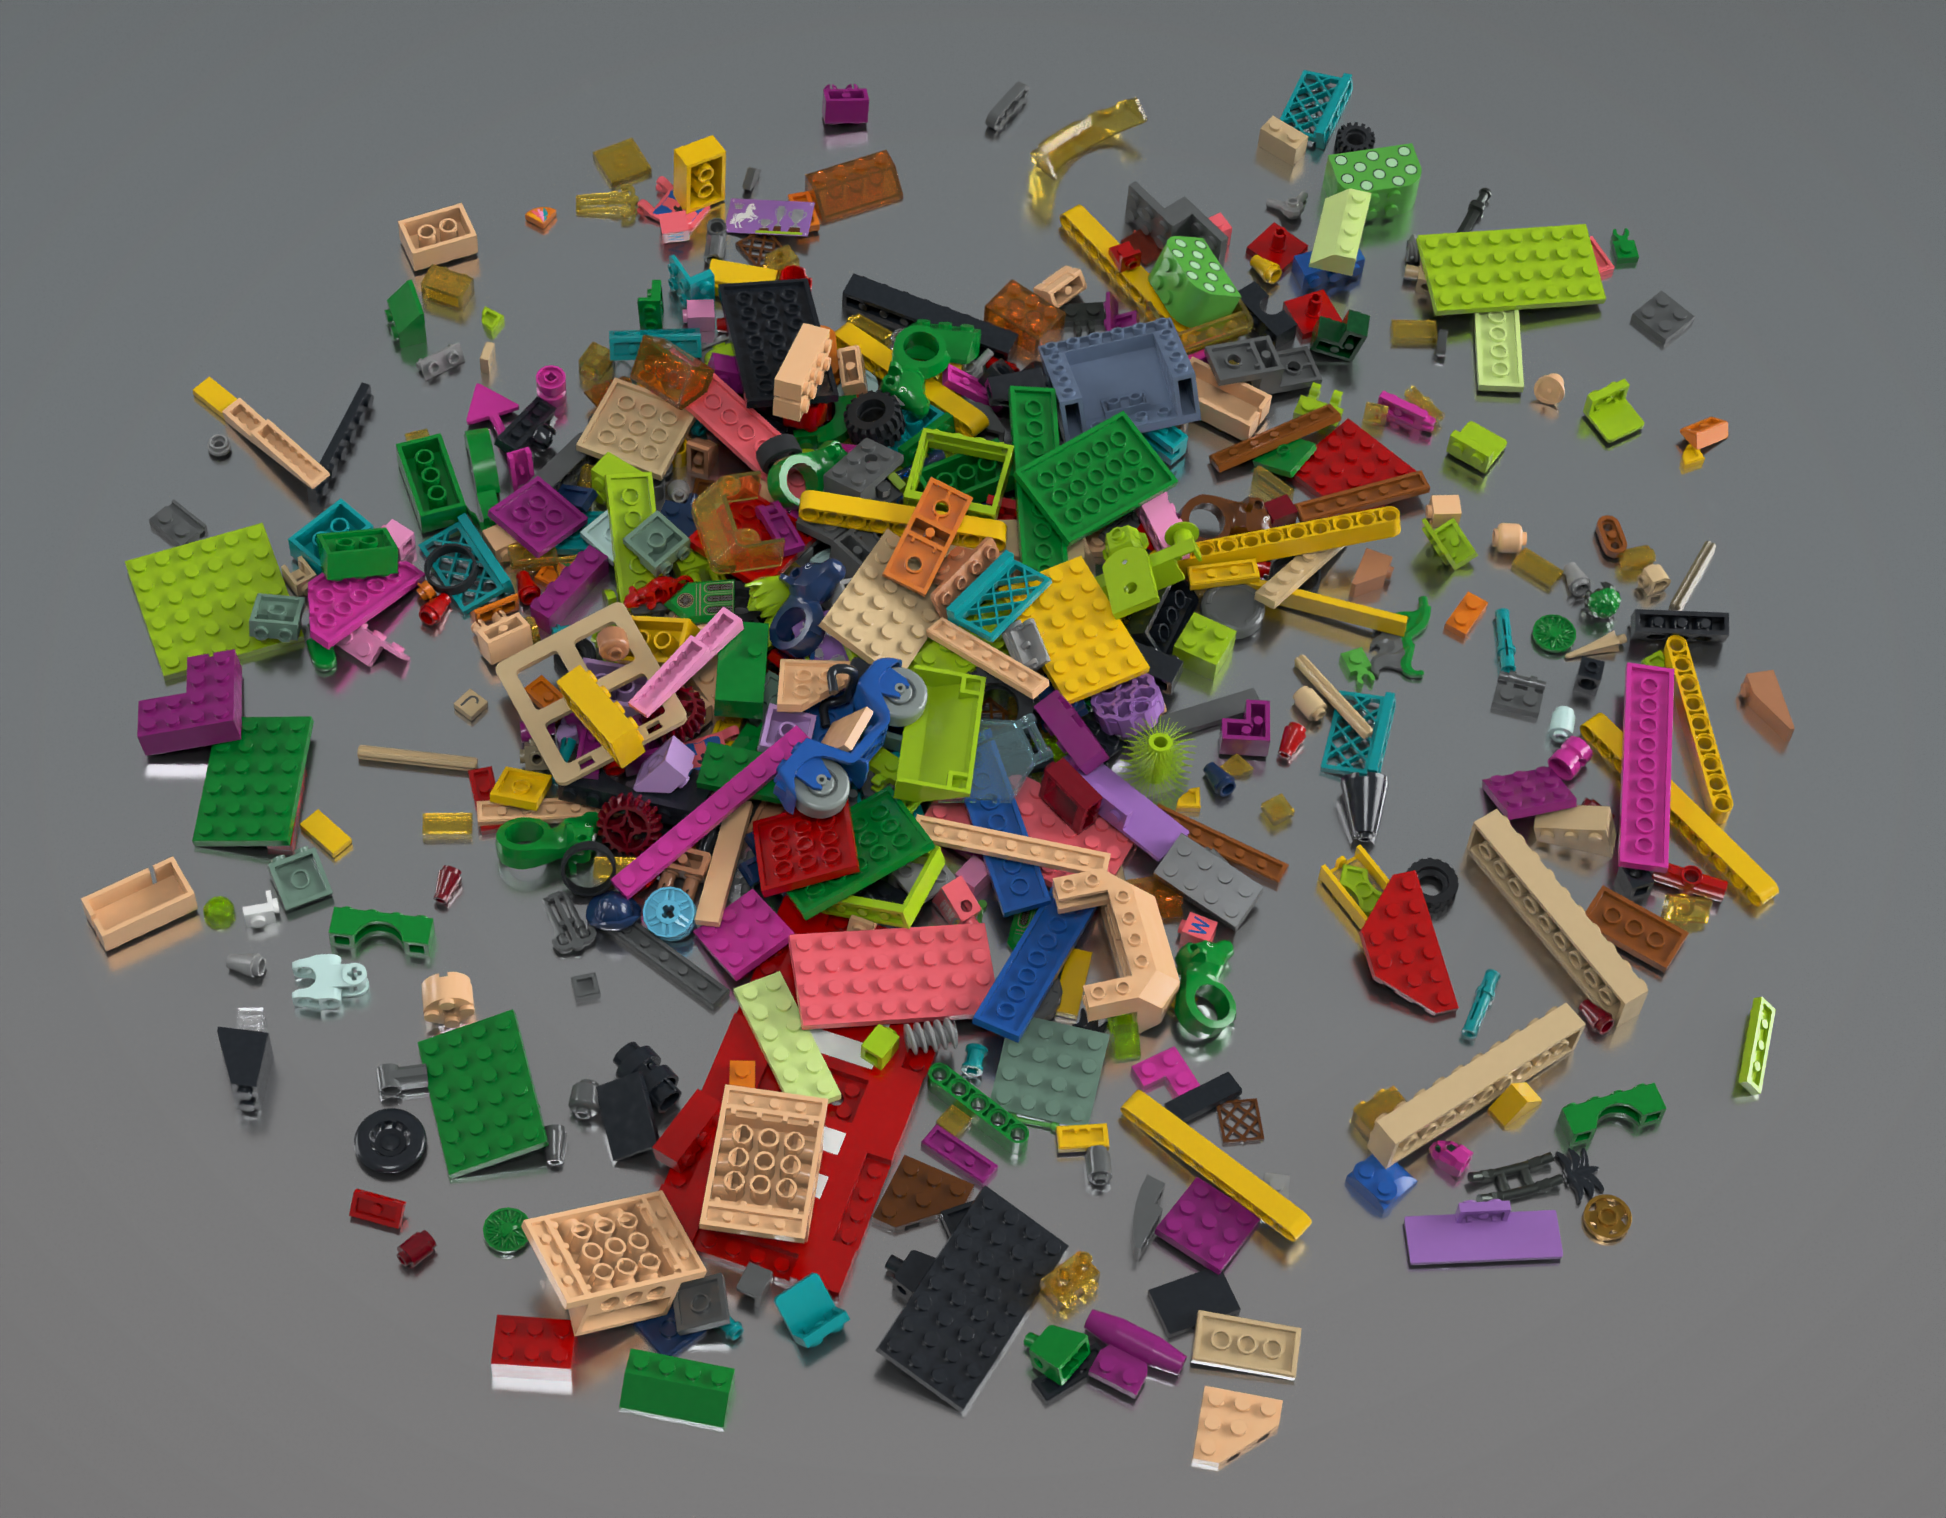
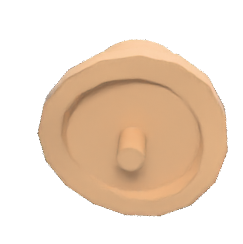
(1549, 389)

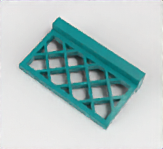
(1330, 110)
(626, 343)
(485, 559)
(984, 589)
(1378, 742)

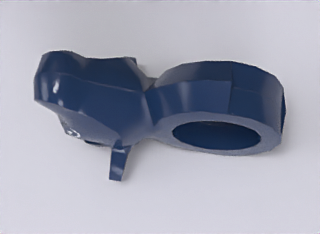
(808, 590)

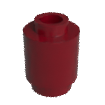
(416, 1249)

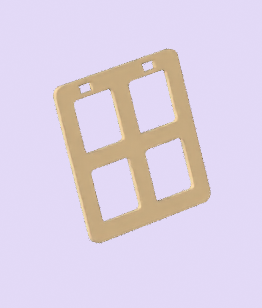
(564, 644)

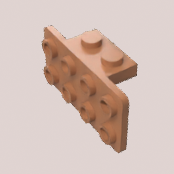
(959, 571)

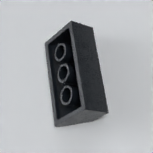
(1164, 622)

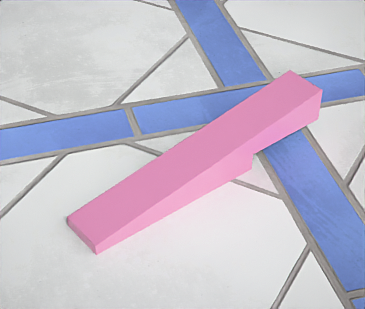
(687, 661)

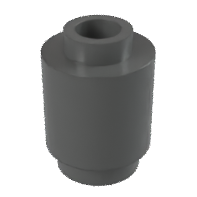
(1098, 1165)

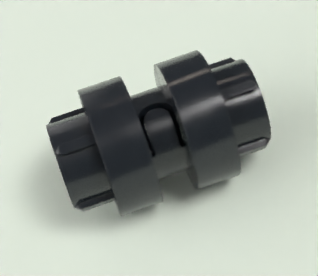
(659, 1079)

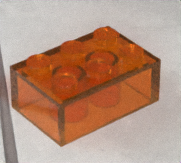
(1026, 315)

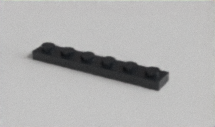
(343, 436)

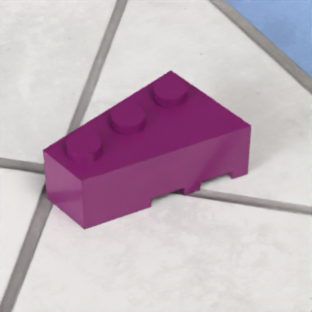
(1071, 733)

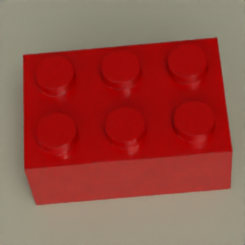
(533, 1348)

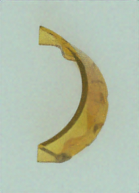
(1086, 133)

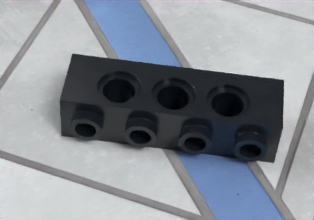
(1689, 624)

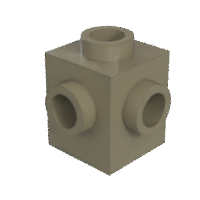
(531, 762)

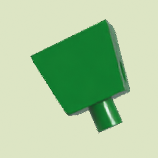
(1057, 1352)

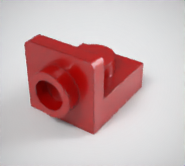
(1125, 256)

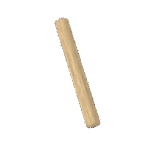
(1333, 696)
(417, 758)

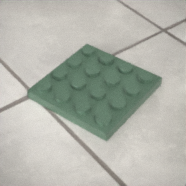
(1051, 1073)

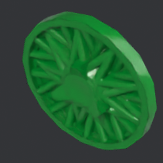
(1554, 633)
(504, 1231)

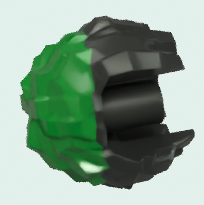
(1602, 601)

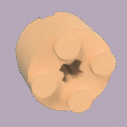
(447, 999)

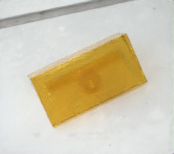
(871, 328)

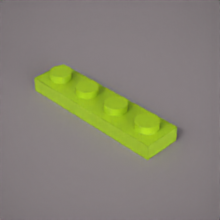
(1757, 1045)

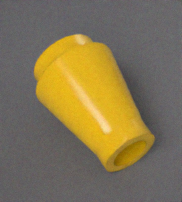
(1267, 270)

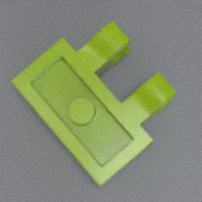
(1311, 403)
(885, 767)

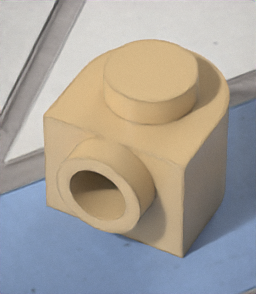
(1653, 579)

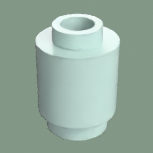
(1562, 724)

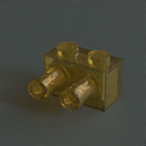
(1070, 1281)

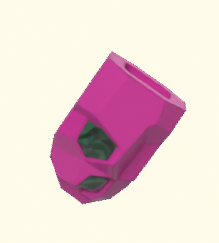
(1450, 1157)

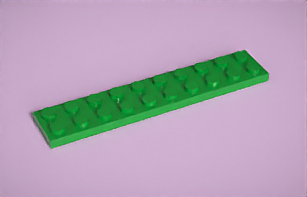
(1034, 434)

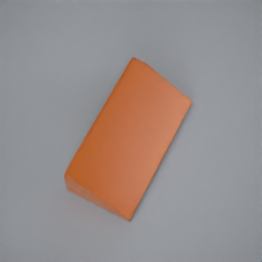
(1705, 432)
(485, 613)

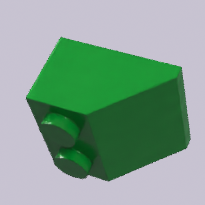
(406, 316)

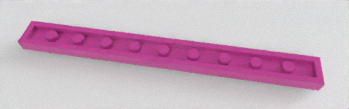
(706, 816)

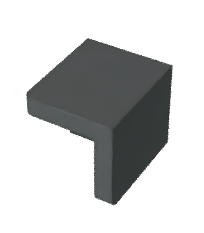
(755, 1282)

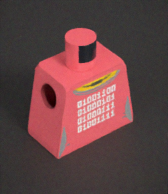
(957, 903)

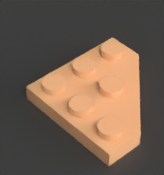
(805, 683)
(1232, 1424)

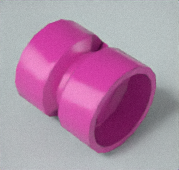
(551, 385)
(1570, 758)

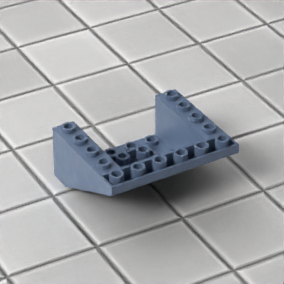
(1120, 370)

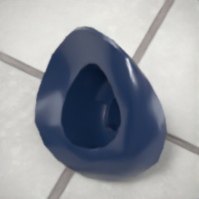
(612, 911)

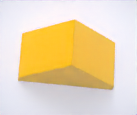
(1514, 1103)

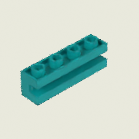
(1168, 443)

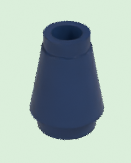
(1219, 779)

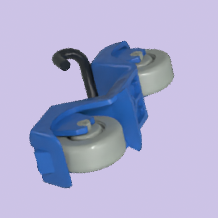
(819, 775)

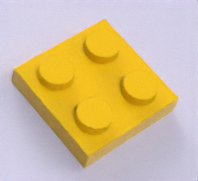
(521, 788)

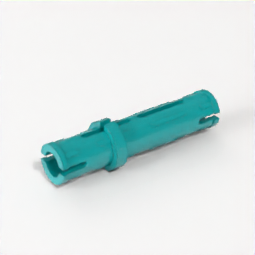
(1503, 620)
(1484, 994)

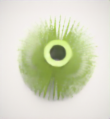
(1157, 758)

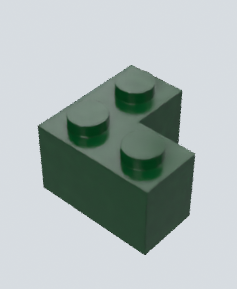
(1340, 338)

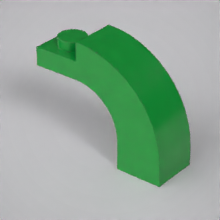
(833, 430)
(482, 460)

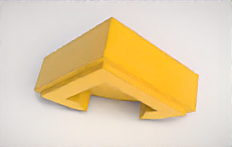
(1691, 457)
(1189, 801)

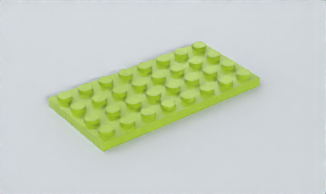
(1510, 269)

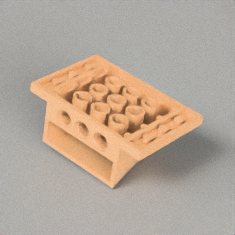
(765, 1164)
(615, 1260)

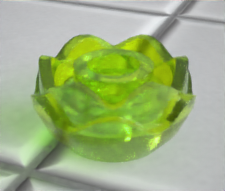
(218, 917)

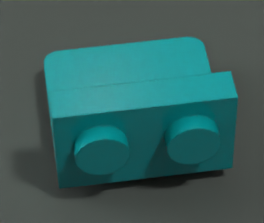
(690, 288)
(810, 1311)

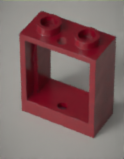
(1070, 795)

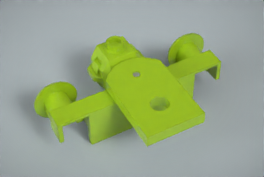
(1134, 576)

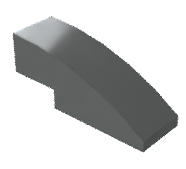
(1146, 1214)

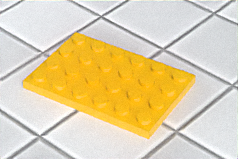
(1080, 633)

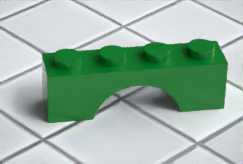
(353, 925)
(1640, 1104)

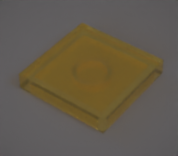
(622, 162)

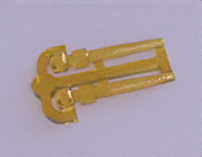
(608, 199)

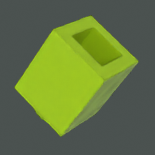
(880, 1046)

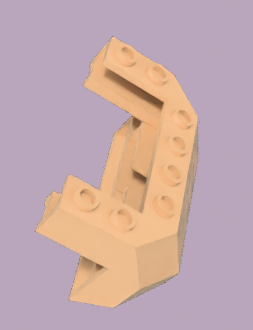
(1137, 942)

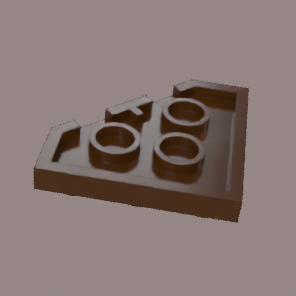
(919, 1195)

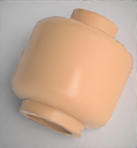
(1509, 538)

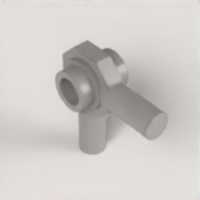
(1292, 207)
(975, 367)

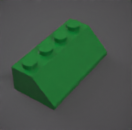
(677, 1389)

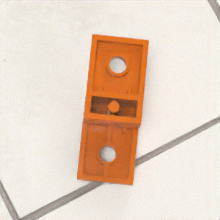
(927, 537)

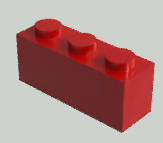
(688, 1131)

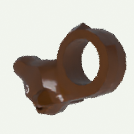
(1232, 515)

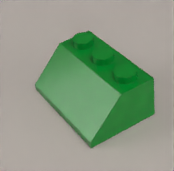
(961, 342)
(357, 554)

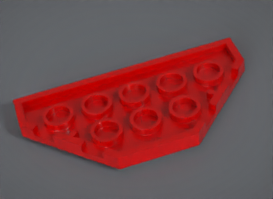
(1405, 948)

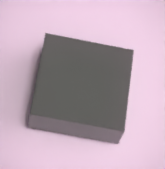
(585, 987)

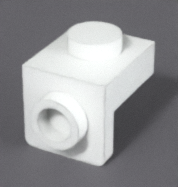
(261, 914)

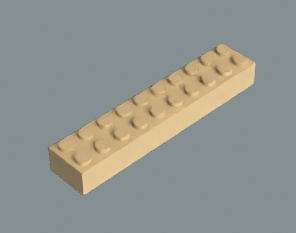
(1557, 917)
(1474, 1085)

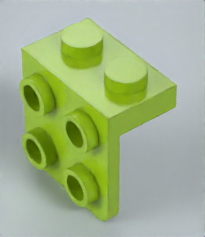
(1612, 412)
(1476, 446)
(1450, 543)

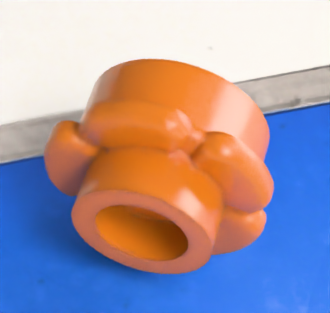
(425, 590)

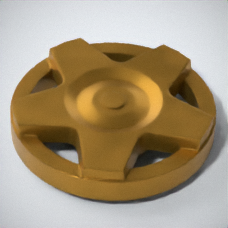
(1607, 1217)

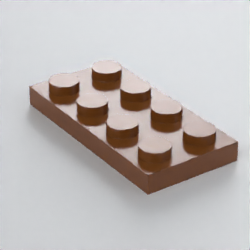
(1636, 929)

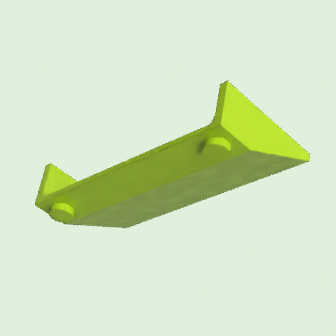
(942, 743)

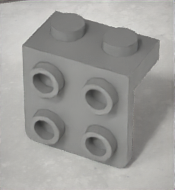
(907, 875)

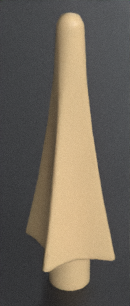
(1605, 644)

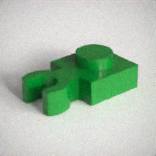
(1624, 249)

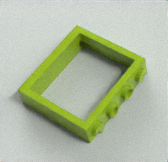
(963, 445)
(893, 913)

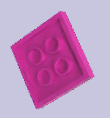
(746, 935)

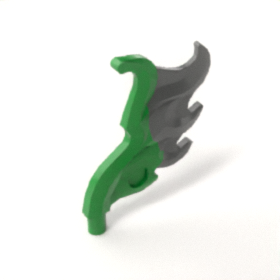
(1398, 651)

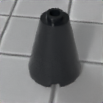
(1364, 802)

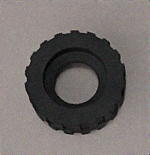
(1445, 874)

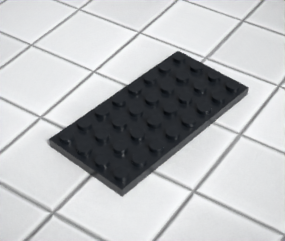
(762, 328)
(972, 1298)

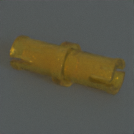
(1423, 402)

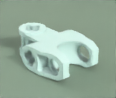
(331, 981)

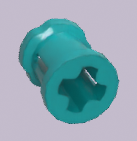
(974, 1059)

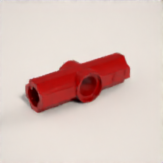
(1701, 883)

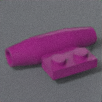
(1129, 1353)

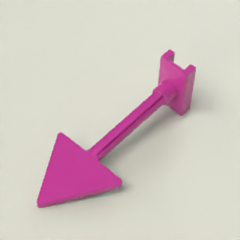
(490, 405)

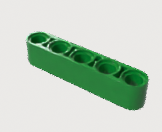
(981, 1119)

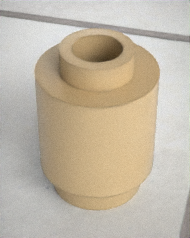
(1310, 703)

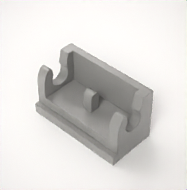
(1026, 644)

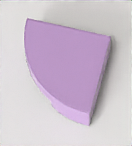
(566, 731)

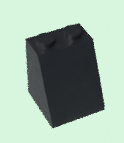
(248, 1065)

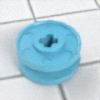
(658, 921)

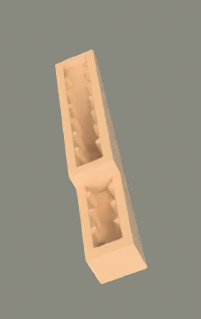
(274, 443)

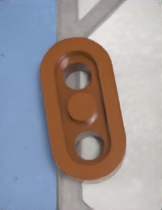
(1612, 538)

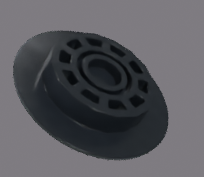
(390, 1144)

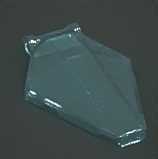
(1004, 759)

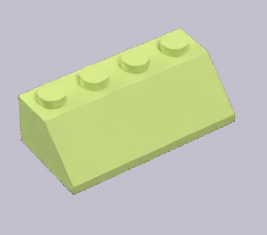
(1340, 231)

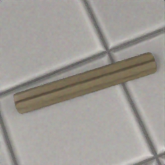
(1692, 576)

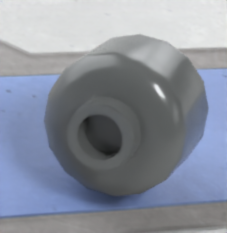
(584, 1099)

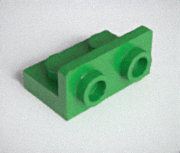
(651, 307)

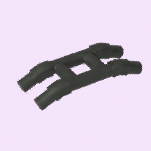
(1523, 1169)

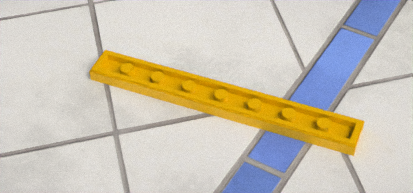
(1343, 611)

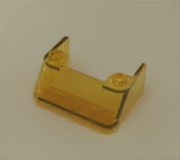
(1212, 332)
(724, 545)

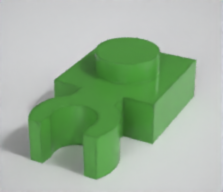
(1358, 665)

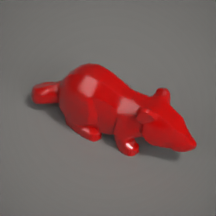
(657, 590)

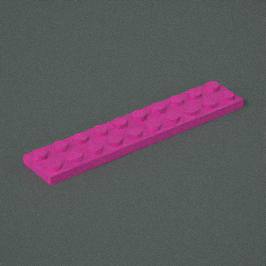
(1646, 768)

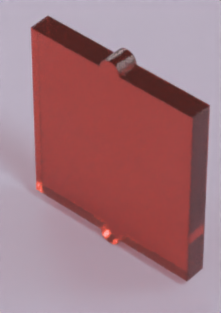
(1146, 244)

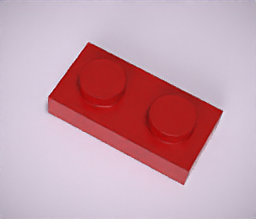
(377, 1208)

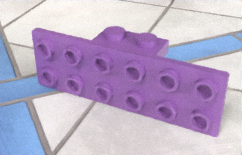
(1133, 813)
(1483, 1234)

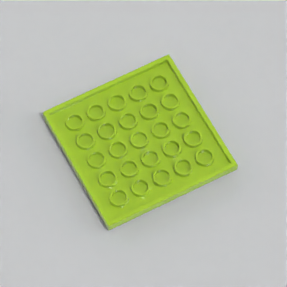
(203, 595)

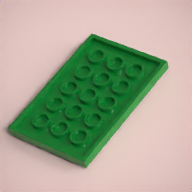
(1095, 478)
(254, 784)
(885, 841)
(483, 1094)

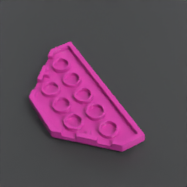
(347, 604)

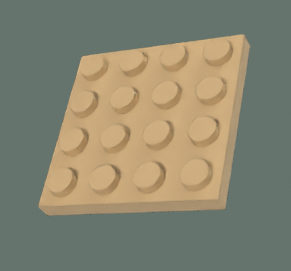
(636, 428)

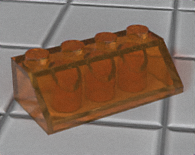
(854, 186)
(670, 372)

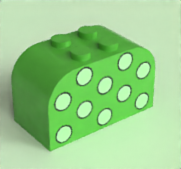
(1385, 172)
(1192, 282)

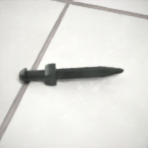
(1475, 209)

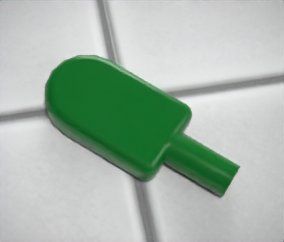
(322, 658)

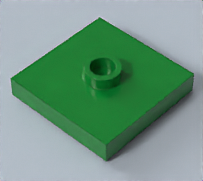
(1286, 457)

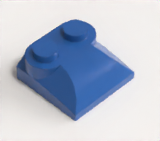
(1380, 1185)

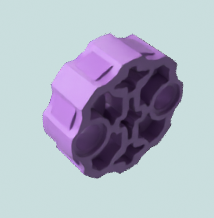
(1128, 703)

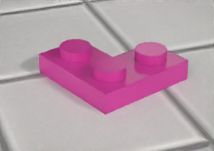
(1167, 1067)

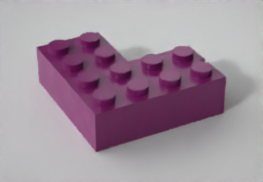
(200, 717)

